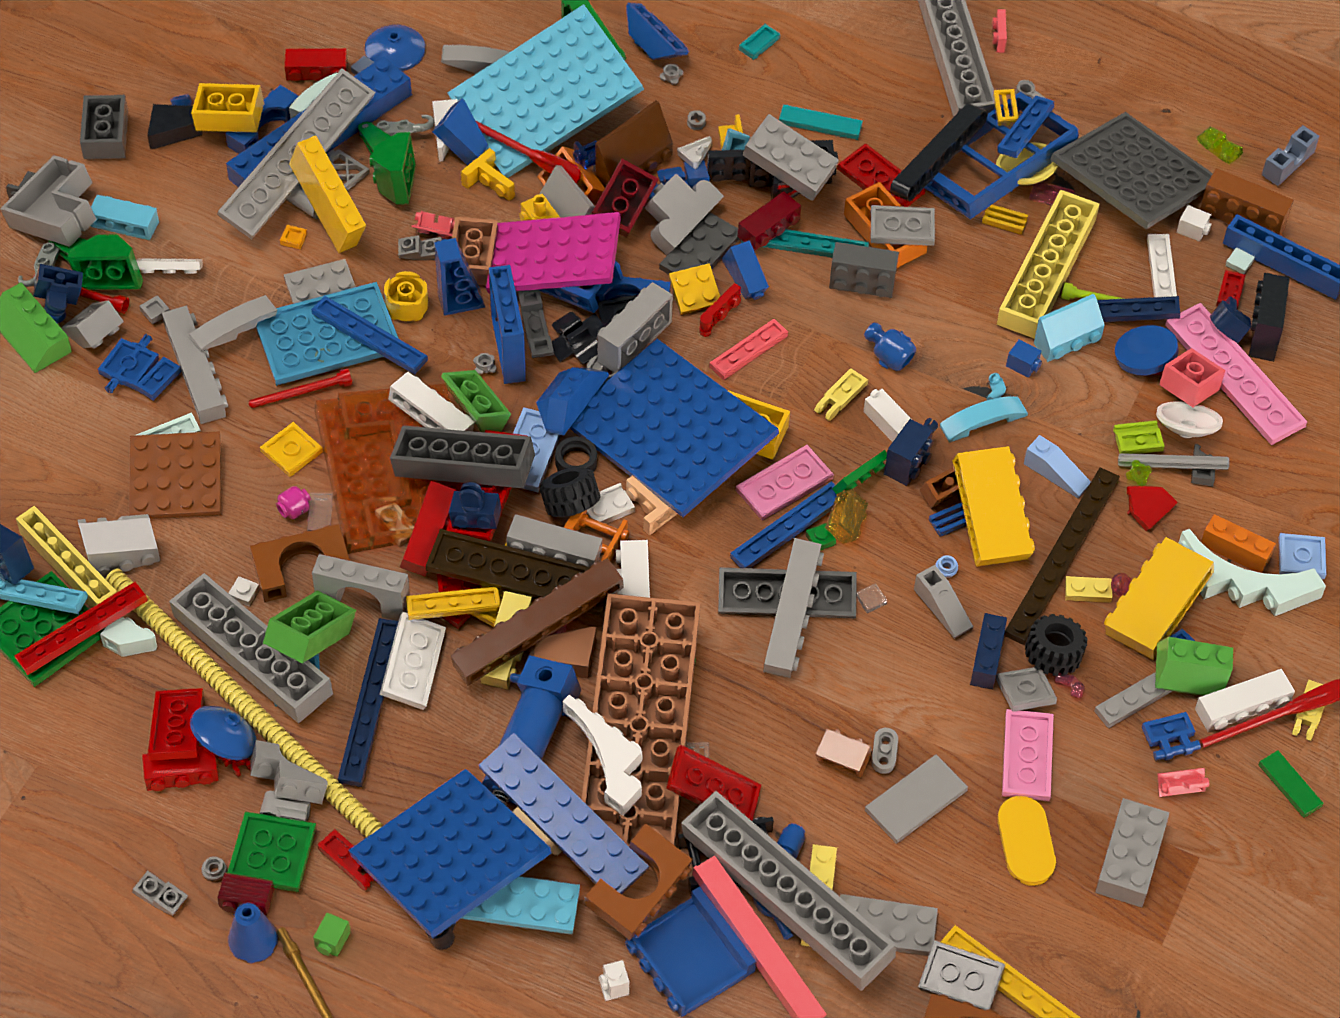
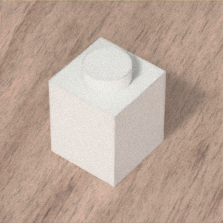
(1194, 223)

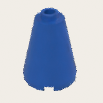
(251, 934)

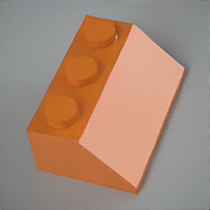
(588, 182)

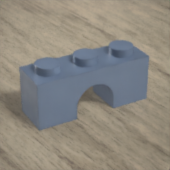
(1284, 163)

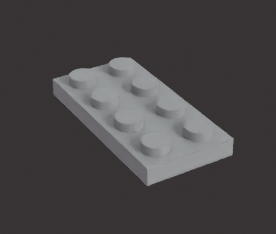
(905, 924)

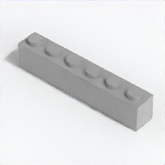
(194, 366)
(792, 608)

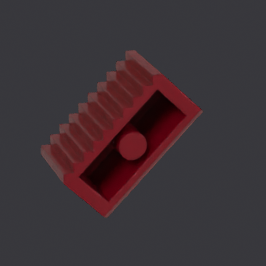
(244, 889)

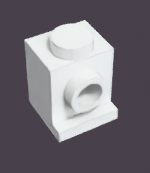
(614, 980)

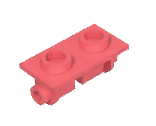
(427, 223)
(1182, 782)

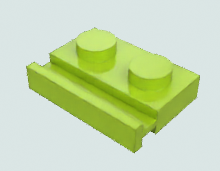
(1138, 437)

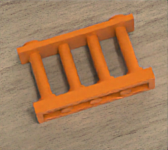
(619, 534)

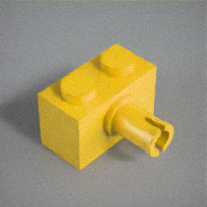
(537, 208)

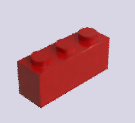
(314, 63)
(180, 772)

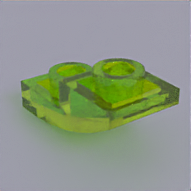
(1217, 144)

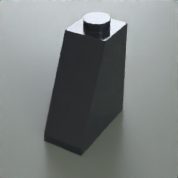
(171, 125)

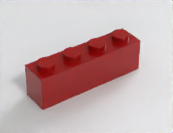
(427, 526)

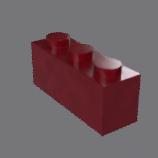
(769, 220)

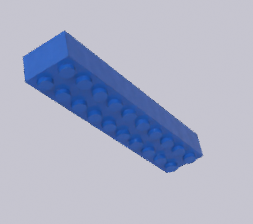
(382, 77)

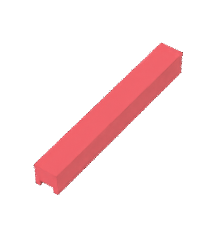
(758, 941)

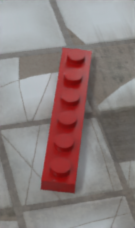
(81, 628)

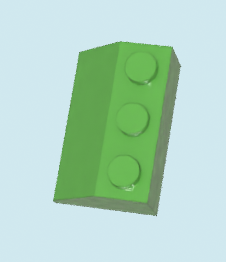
(477, 399)
(1192, 666)

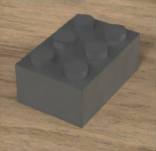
(104, 126)
(863, 269)

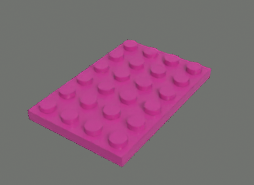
(558, 251)

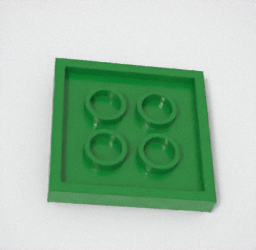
(273, 849)

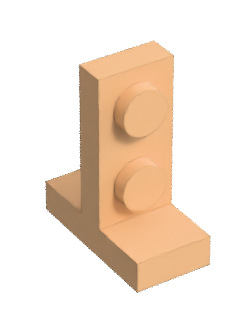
(657, 510)

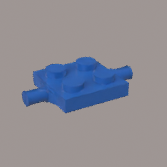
(128, 363)

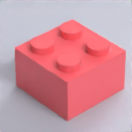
(1192, 377)

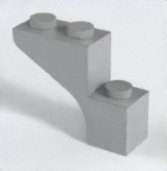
(289, 779)

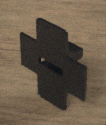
(579, 334)

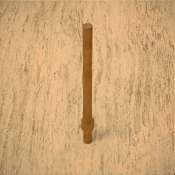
(292, 952)

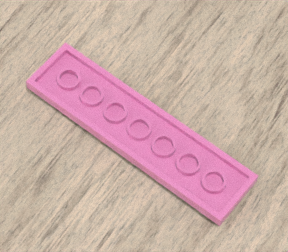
(1243, 379)

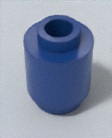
(792, 839)

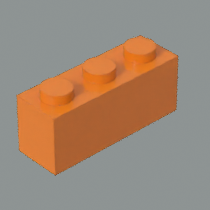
(1238, 544)

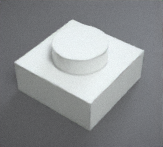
(244, 591)

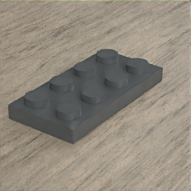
(703, 245)

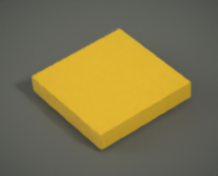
(291, 449)

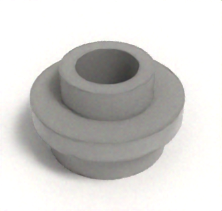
(213, 862)

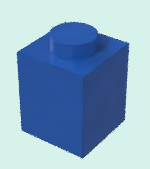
(1024, 358)

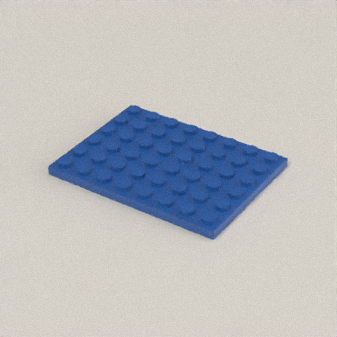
(672, 427)

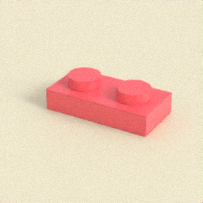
(999, 36)

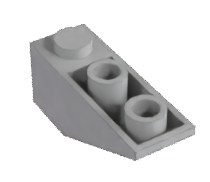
(942, 601)

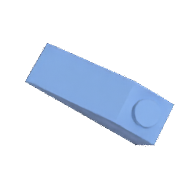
(1055, 466)

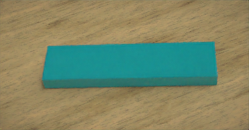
(821, 122)

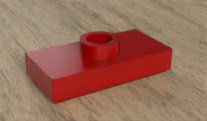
(1231, 286)

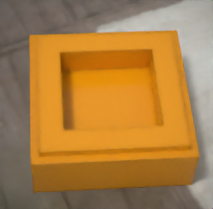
(293, 237)

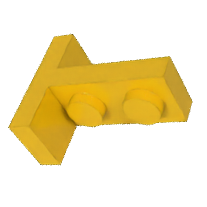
(483, 170)

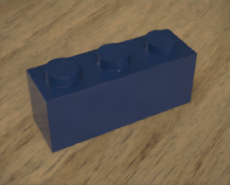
(988, 651)

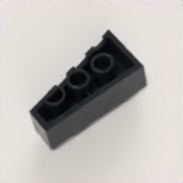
(1268, 316)

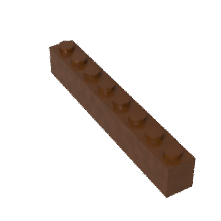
(537, 621)

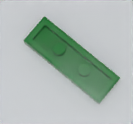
(1290, 784)

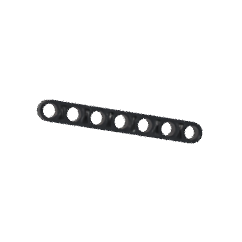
(938, 152)

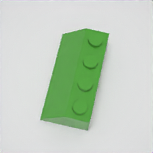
(31, 329)

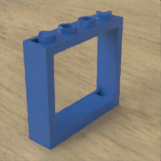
(509, 327)

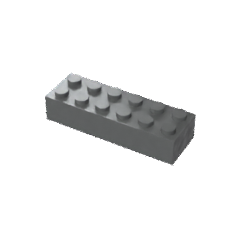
(462, 456)

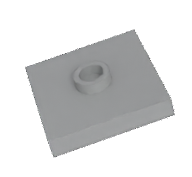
(1026, 689)

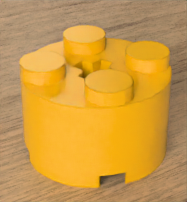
(406, 296)

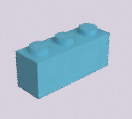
(124, 217)

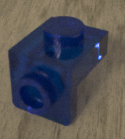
(584, 154)

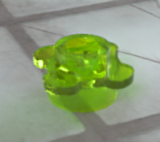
(1137, 466)

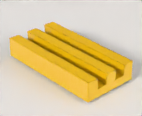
(1007, 119)
(1005, 216)

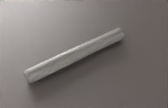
(1175, 461)

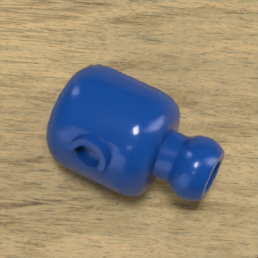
(891, 347)

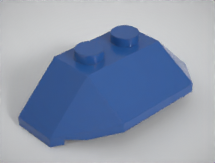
(653, 34)
(568, 397)

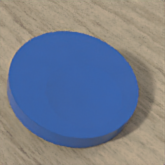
(1146, 349)

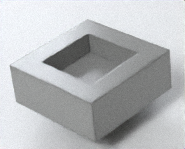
(153, 309)

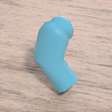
(997, 386)

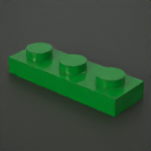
(862, 473)

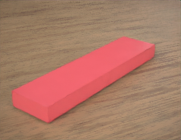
(748, 349)

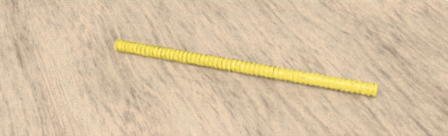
(247, 707)

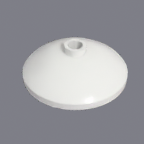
(1189, 420)

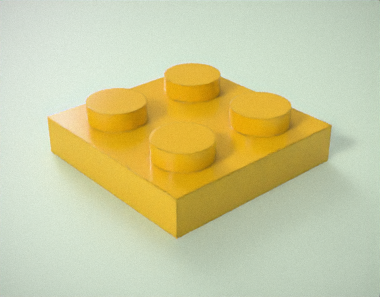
(694, 288)

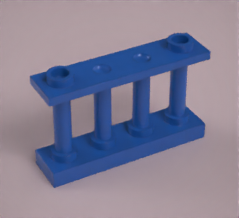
(579, 297)

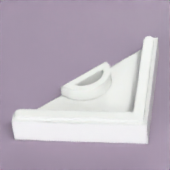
(695, 152)

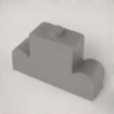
(679, 209)

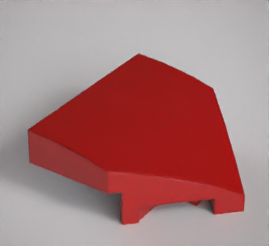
(1149, 504)

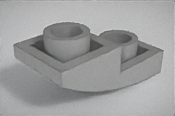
(417, 249)
(159, 894)

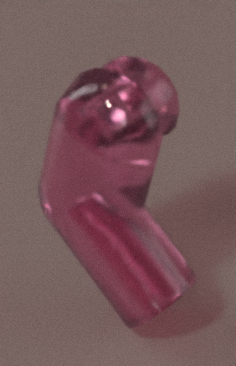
(1071, 681)

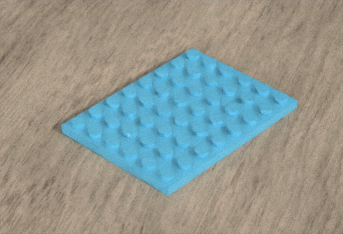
(549, 88)

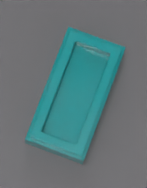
(759, 41)

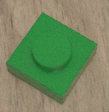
(821, 535)

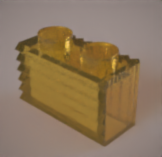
(847, 516)

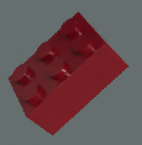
(626, 194)

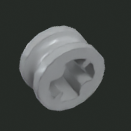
(700, 116)

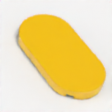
(1026, 840)

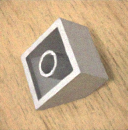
(93, 324)

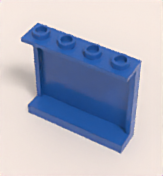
(692, 954)

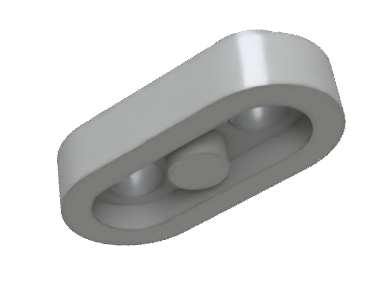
(884, 752)

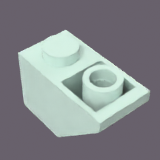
(128, 638)

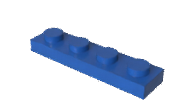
(1025, 126)

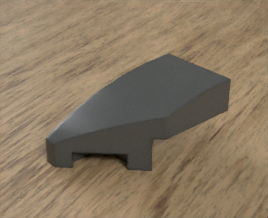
(1202, 476)

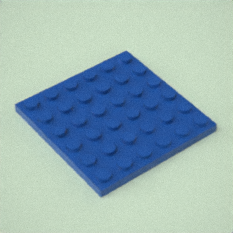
(449, 852)

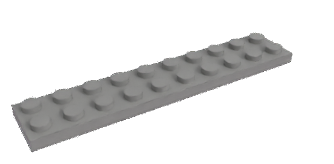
(273, 178)

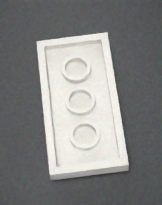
(413, 661)

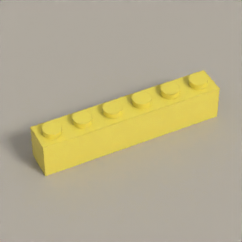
(63, 556)

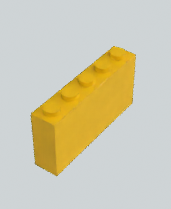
(327, 194)
(993, 506)
(1158, 597)

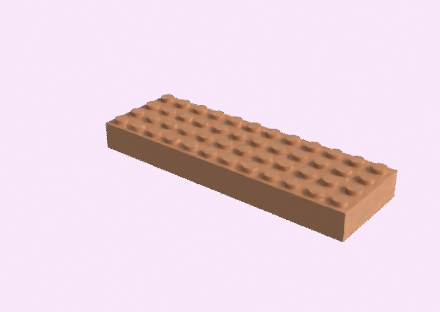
(647, 696)

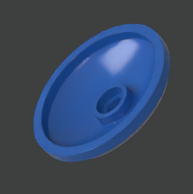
(397, 44)
(223, 732)

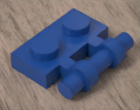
(1170, 729)

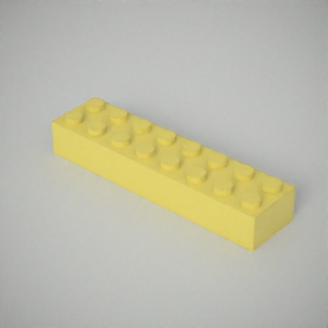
(1048, 263)

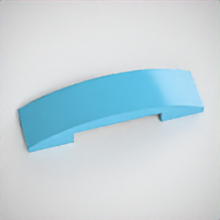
(982, 414)

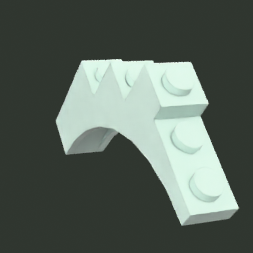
(1245, 586)

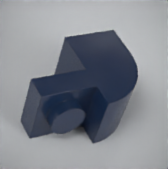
(1230, 320)

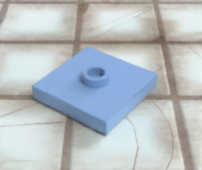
(1301, 553)

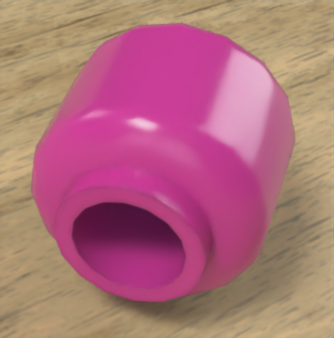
(293, 502)

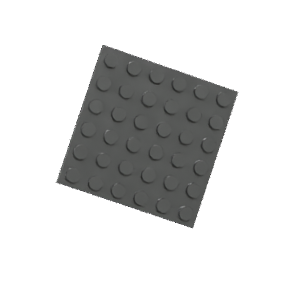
(1134, 169)

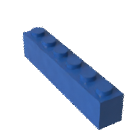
(1284, 256)

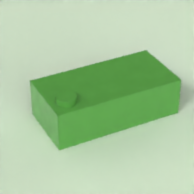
(309, 626)

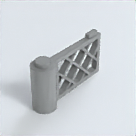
(299, 197)

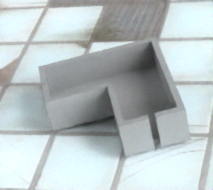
(51, 203)

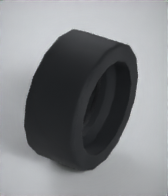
(575, 444)

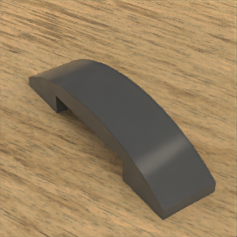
(534, 323)

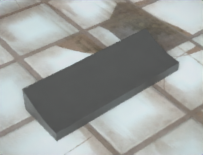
(759, 592)

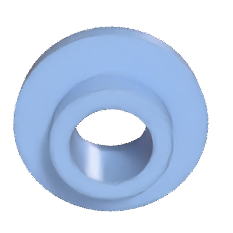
(947, 561)

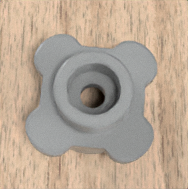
(671, 73)
(482, 359)

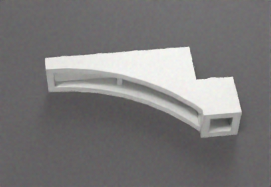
(615, 753)

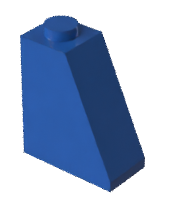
(461, 132)
(746, 270)

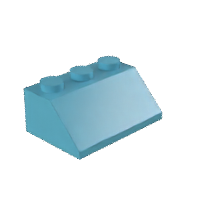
(1069, 328)

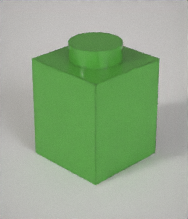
(331, 935)

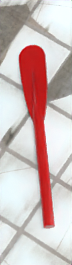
(543, 159)
(1315, 698)

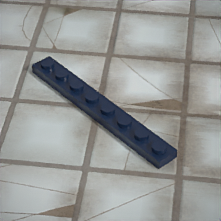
(367, 707)

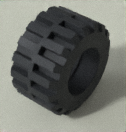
(569, 491)
(1056, 644)

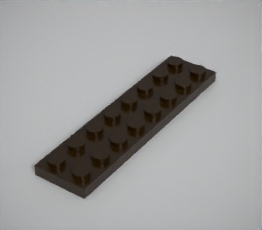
(501, 566)

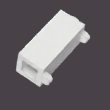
(885, 413)

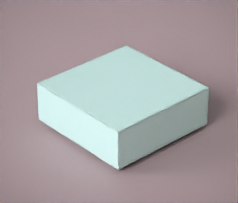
(1239, 261)

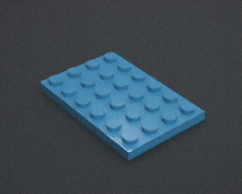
(297, 334)

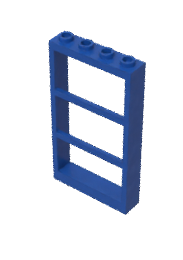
(973, 205)

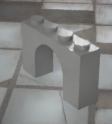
(388, 586)

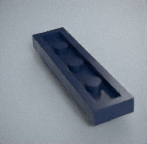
(1140, 308)

